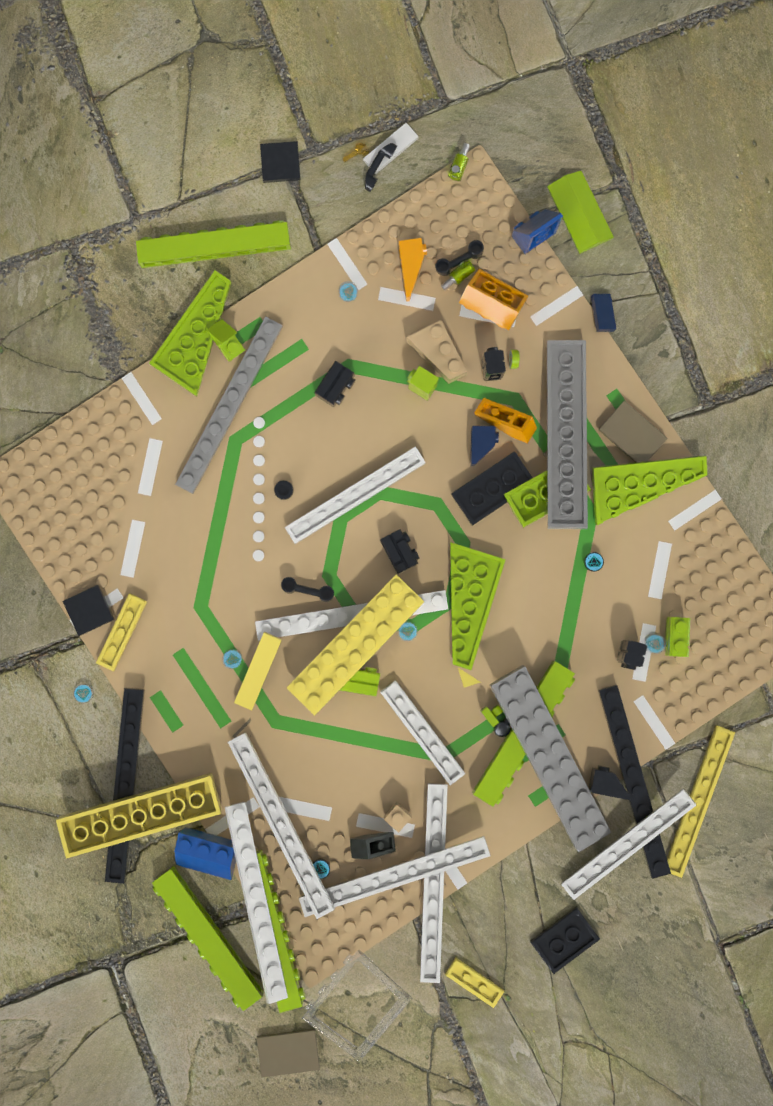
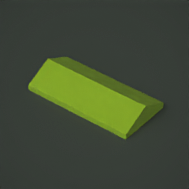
(580, 211)
(530, 500)

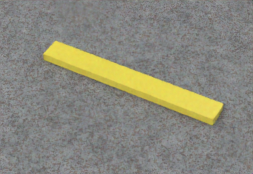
(701, 794)

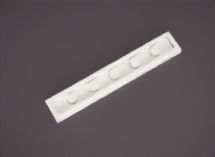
(422, 732)

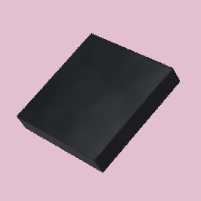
(280, 162)
(88, 610)

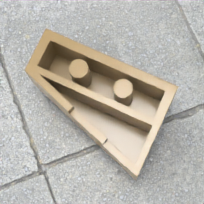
(439, 351)

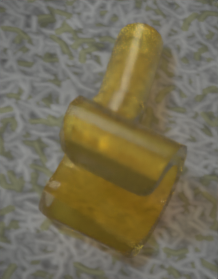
(358, 151)

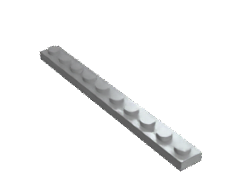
(229, 405)

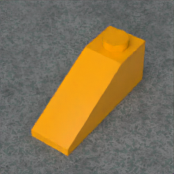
(411, 259)
(510, 421)

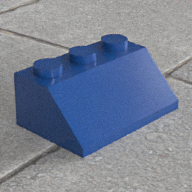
(205, 853)

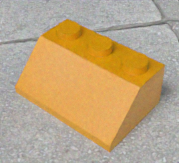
(493, 299)

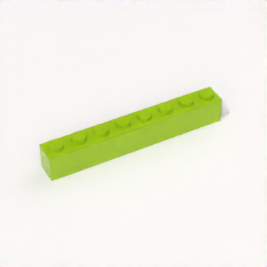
(213, 244)
(510, 753)
(208, 938)
(290, 974)

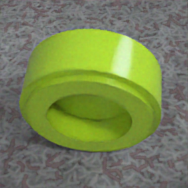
(514, 358)

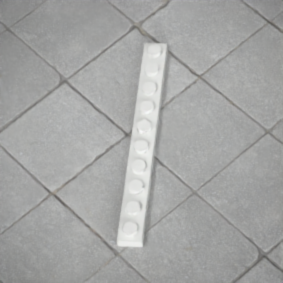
(335, 617)
(281, 825)
(404, 873)
(433, 886)
(256, 902)

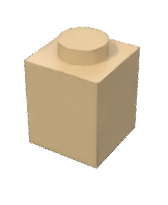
(397, 817)

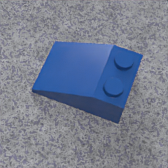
(537, 229)

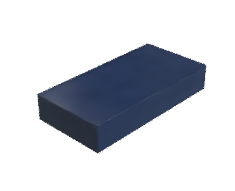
(603, 312)

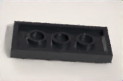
(487, 490)

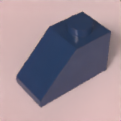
(482, 442)

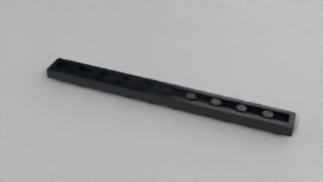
(125, 774)
(632, 775)

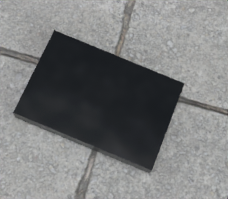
(564, 940)

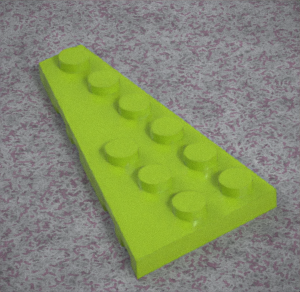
(189, 345)
(634, 484)
(472, 593)

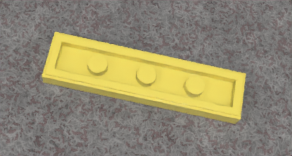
(121, 632)
(258, 671)

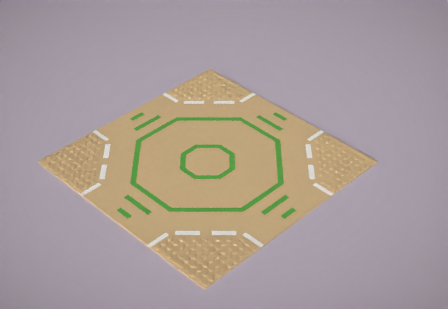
(103, 509)

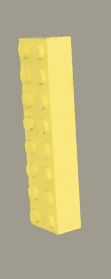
(355, 645)
(138, 815)

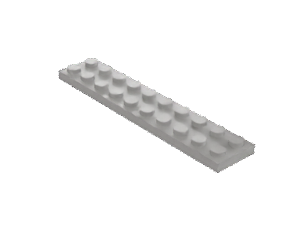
(566, 434)
(550, 758)

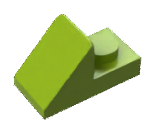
(225, 339)

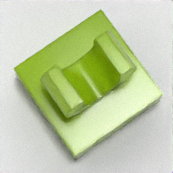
(491, 714)

